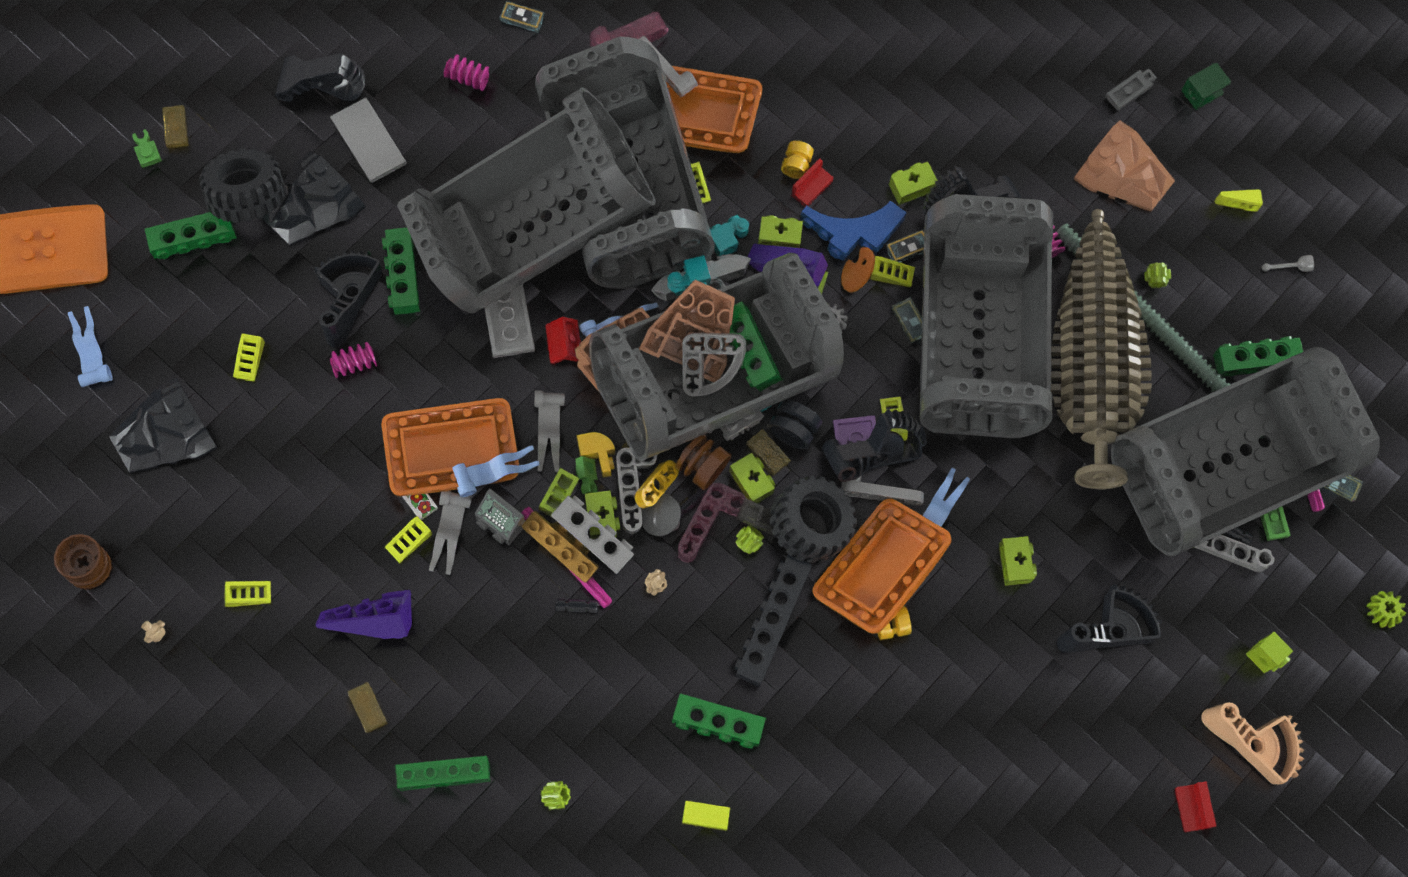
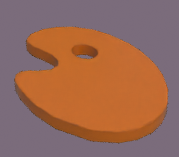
(856, 274)

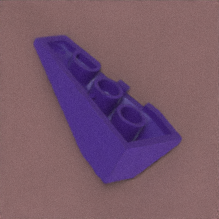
(813, 261)
(378, 618)

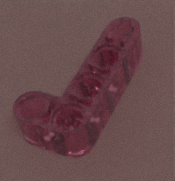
(650, 26)
(706, 523)

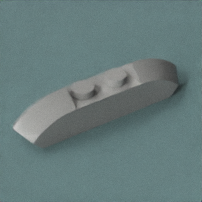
(725, 268)

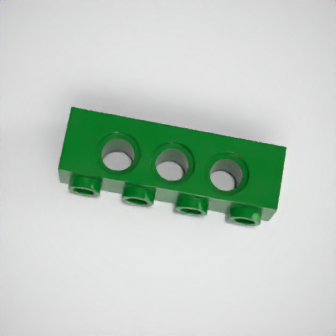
(200, 224)
(408, 301)
(1228, 365)
(768, 373)
(753, 723)
(442, 773)

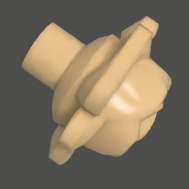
(655, 582)
(154, 631)

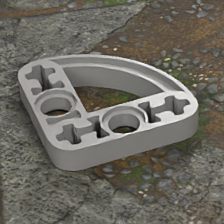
(698, 354)

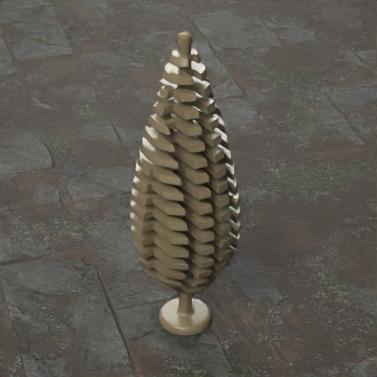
(1100, 353)

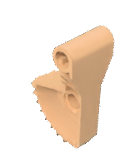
(1233, 729)

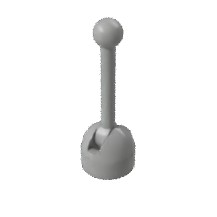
(1304, 264)

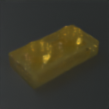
(175, 126)
(768, 452)
(367, 707)

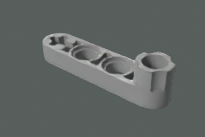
(679, 83)
(858, 489)
(1228, 553)

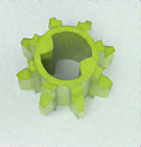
(1157, 275)
(749, 539)
(555, 795)

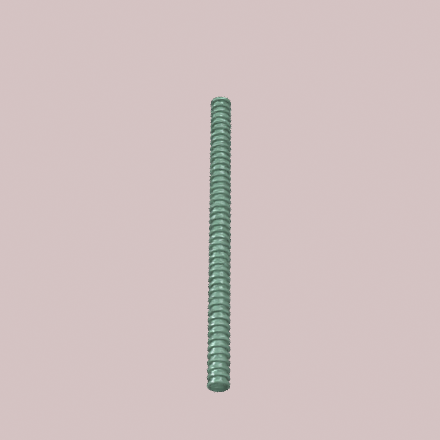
(1160, 328)

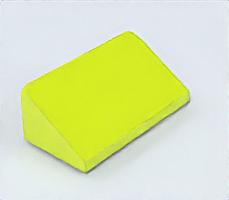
(706, 815)

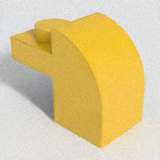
(596, 446)

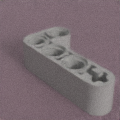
(630, 490)

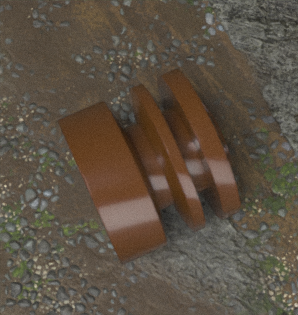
(705, 463)
(76, 552)

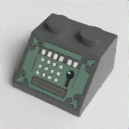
(499, 518)

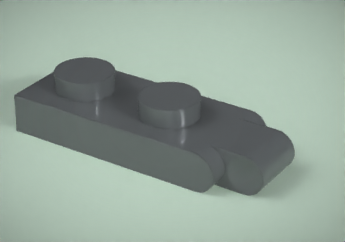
(1130, 89)

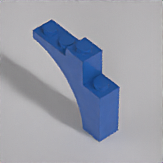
(845, 234)

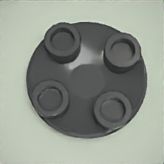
(662, 516)

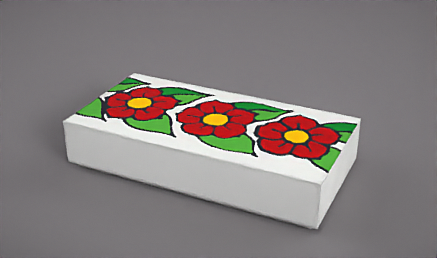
(421, 505)

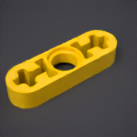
(648, 485)

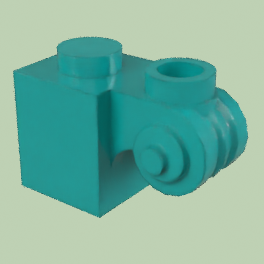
(724, 235)
(694, 269)

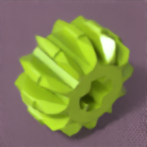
(1380, 603)

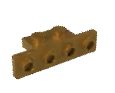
(561, 545)

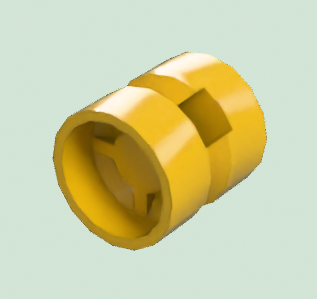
(797, 159)
(901, 625)

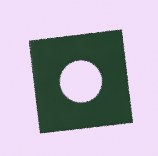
(1205, 86)

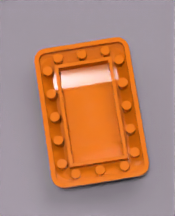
(717, 111)
(52, 248)
(430, 441)
(882, 566)

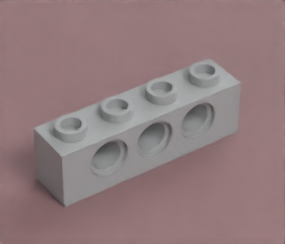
(614, 560)

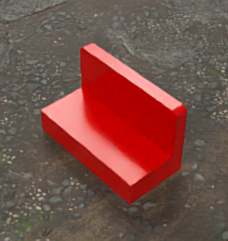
(811, 184)
(563, 339)
(1195, 807)

